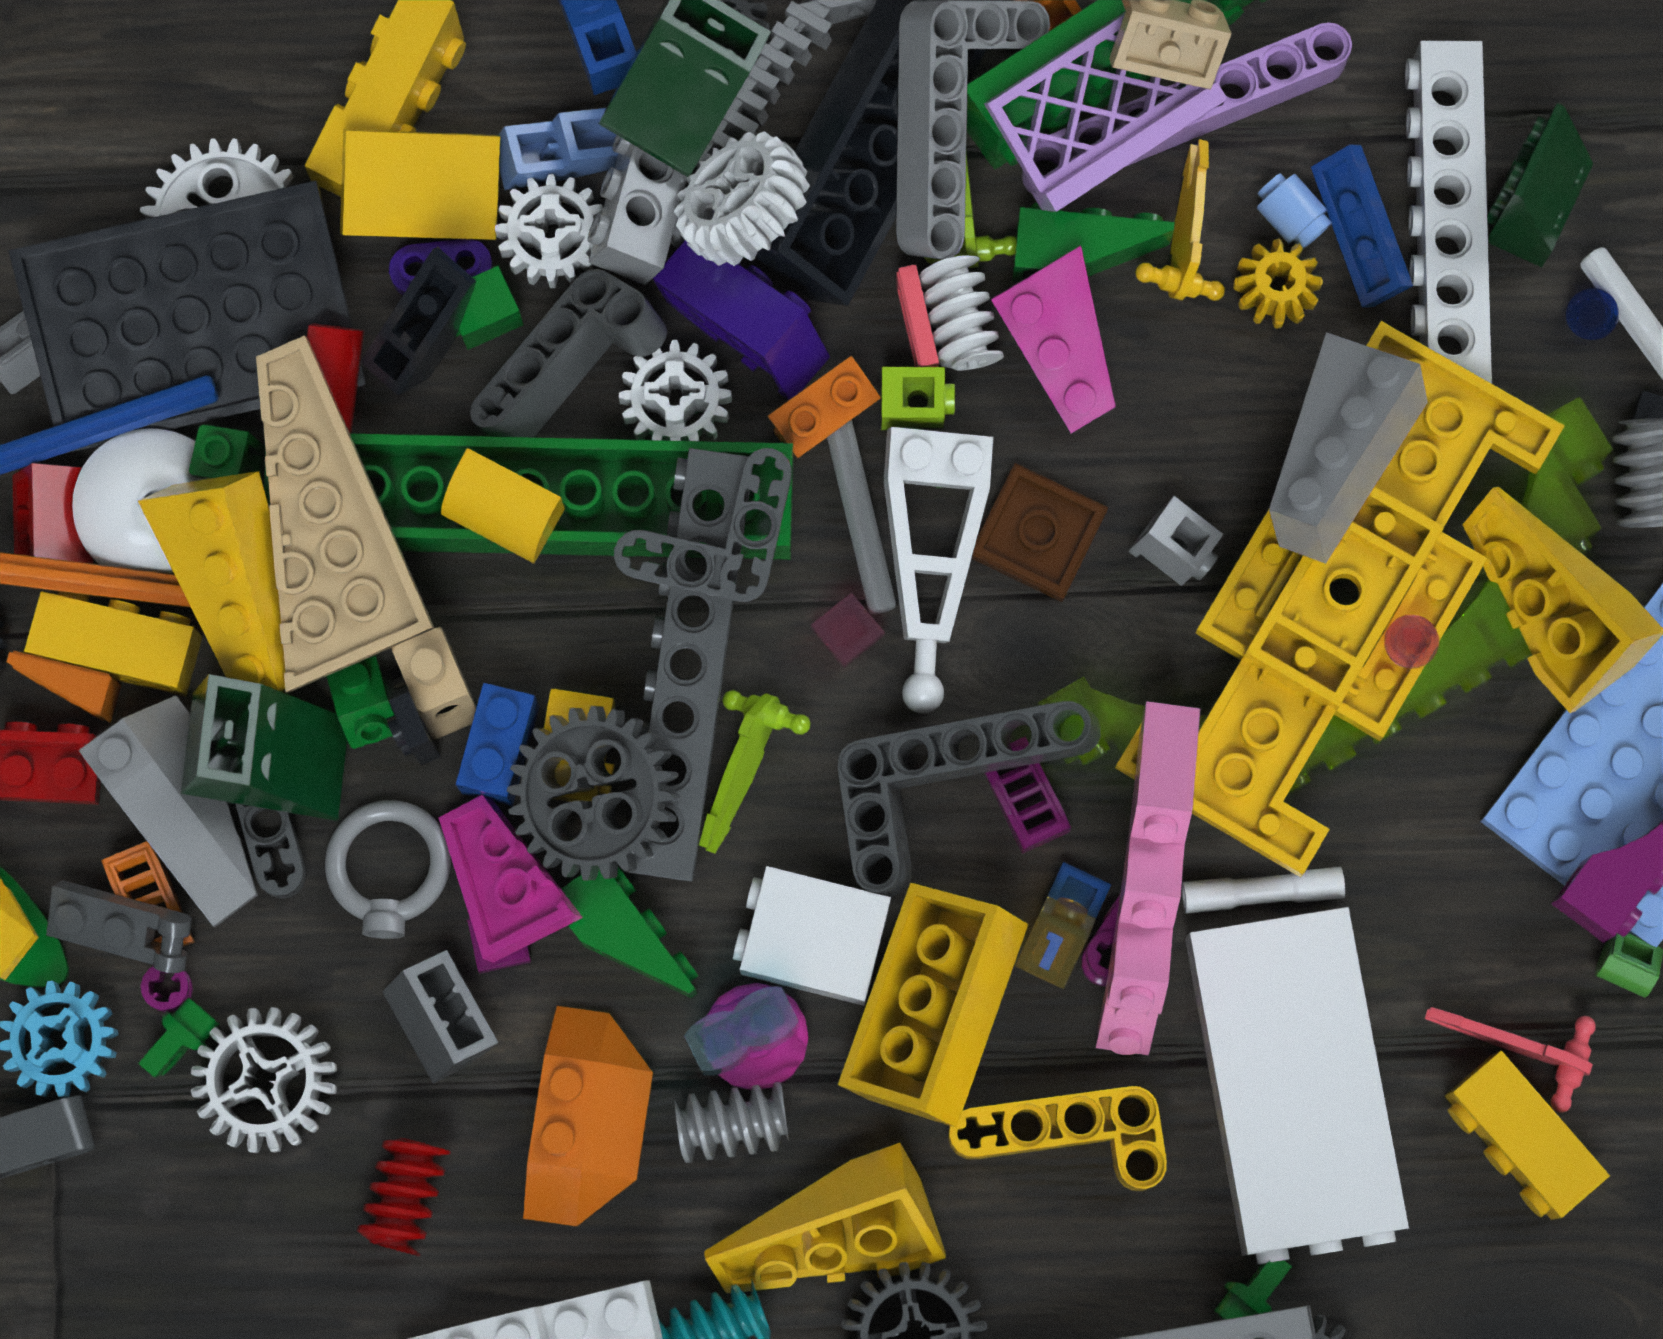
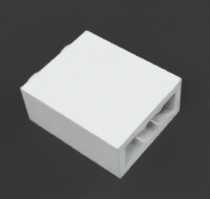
(812, 935)

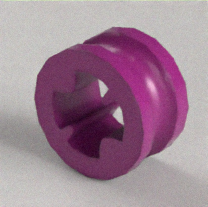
(175, 999)

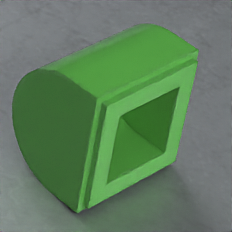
(1630, 964)

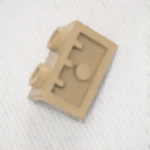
(1172, 40)

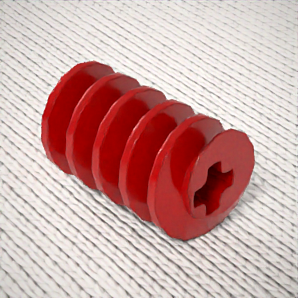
(402, 1194)

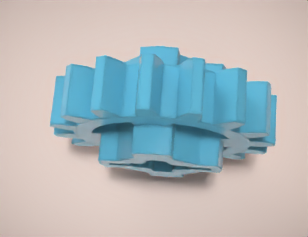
(43, 1055)

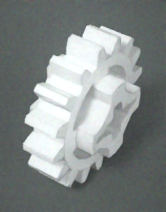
(532, 228)
(695, 395)

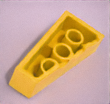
(395, 84)
(224, 561)

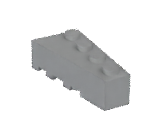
(1343, 442)

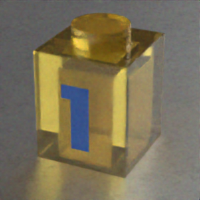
(1056, 940)

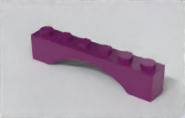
(1611, 884)

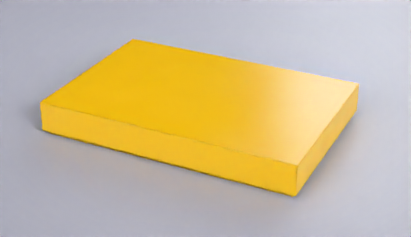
(419, 184)

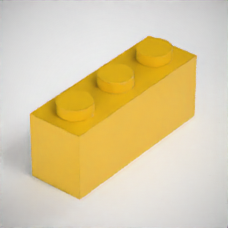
(116, 641)
(1525, 1137)

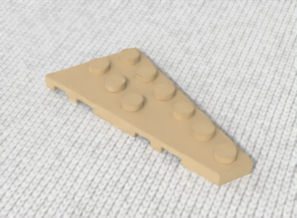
(333, 548)

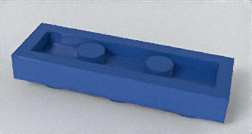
(1361, 226)

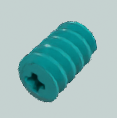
(724, 1321)

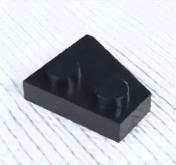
(407, 724)

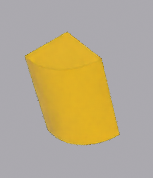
(501, 505)

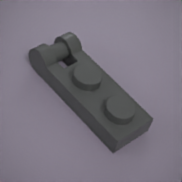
(118, 925)

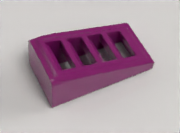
(1044, 832)

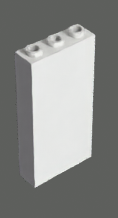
(1296, 1084)

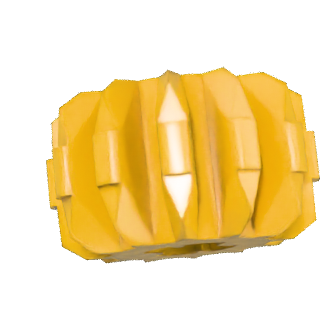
(1294, 294)

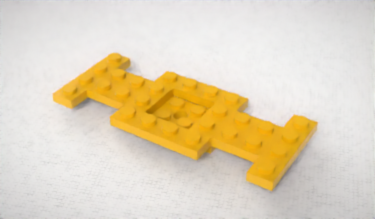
(1311, 651)

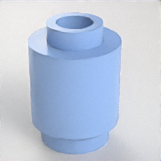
(1293, 210)

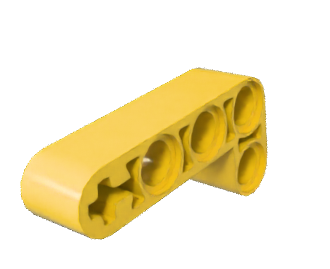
(1055, 1133)

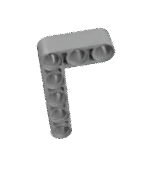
(934, 110)

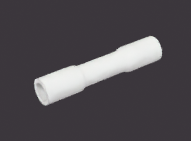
(1230, 893)

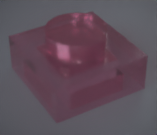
(847, 630)

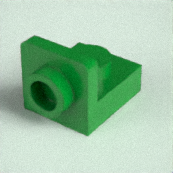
(226, 453)

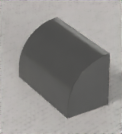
(439, 1016)

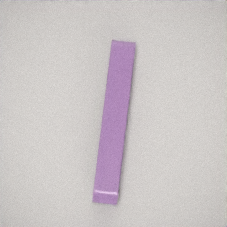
(1247, 72)

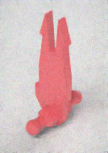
(1571, 1061)

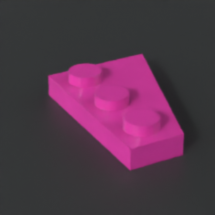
(1060, 337)
(503, 885)

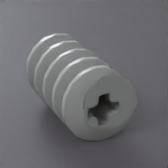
(1645, 472)
(731, 1122)

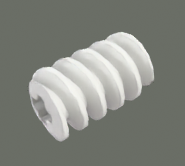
(957, 315)

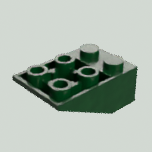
(684, 80)
(1540, 189)
(263, 749)

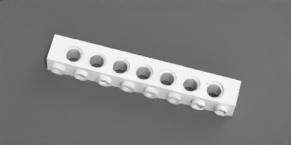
(1458, 70)

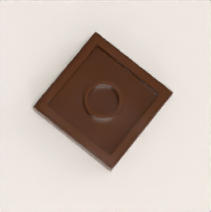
(1038, 532)

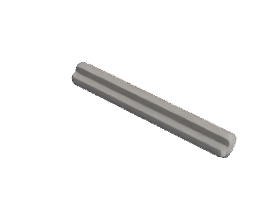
(861, 520)

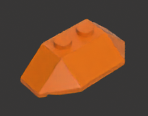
(585, 1118)

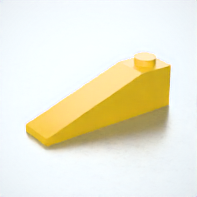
(1569, 611)
(847, 1222)

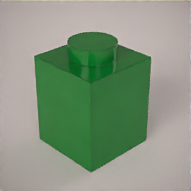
(489, 311)

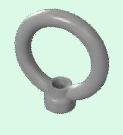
(387, 916)

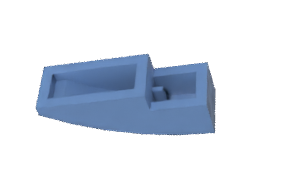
(565, 147)

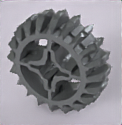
(907, 1289)

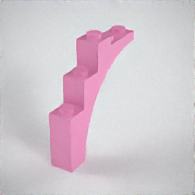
(1150, 878)

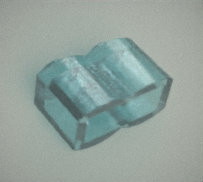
(755, 1024)

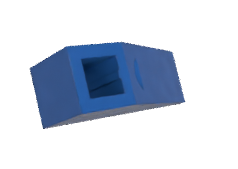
(600, 41)

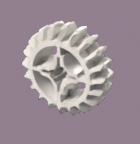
(741, 198)
(287, 1069)

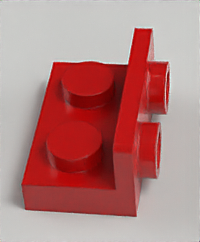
(46, 765)

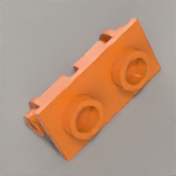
(823, 407)

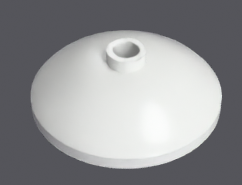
(109, 491)

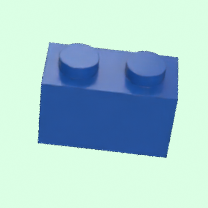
(498, 729)

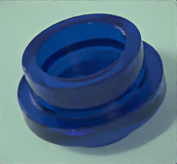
(1592, 314)

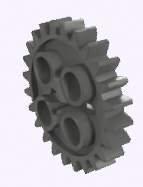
(584, 746)

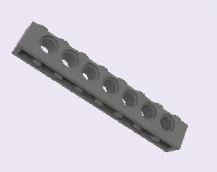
(670, 633)

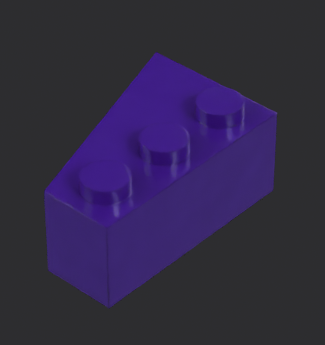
(747, 315)

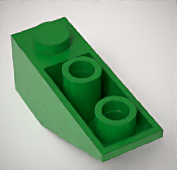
(1103, 238)
(624, 935)

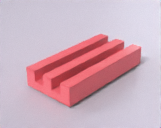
(916, 317)

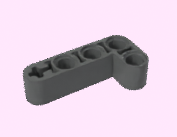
(563, 350)

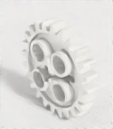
(195, 176)

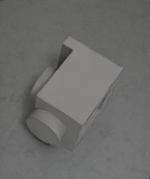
(1178, 542)

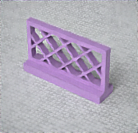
(1117, 146)

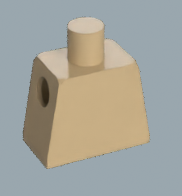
(435, 682)

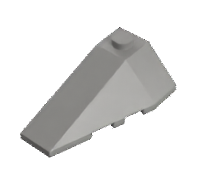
(193, 835)

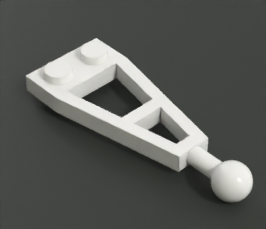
(936, 461)

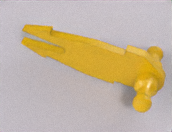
(1181, 277)

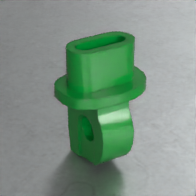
(185, 1029)
(1252, 1297)

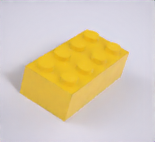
(933, 1004)

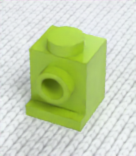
(905, 382)

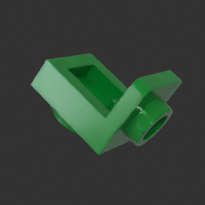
(361, 702)

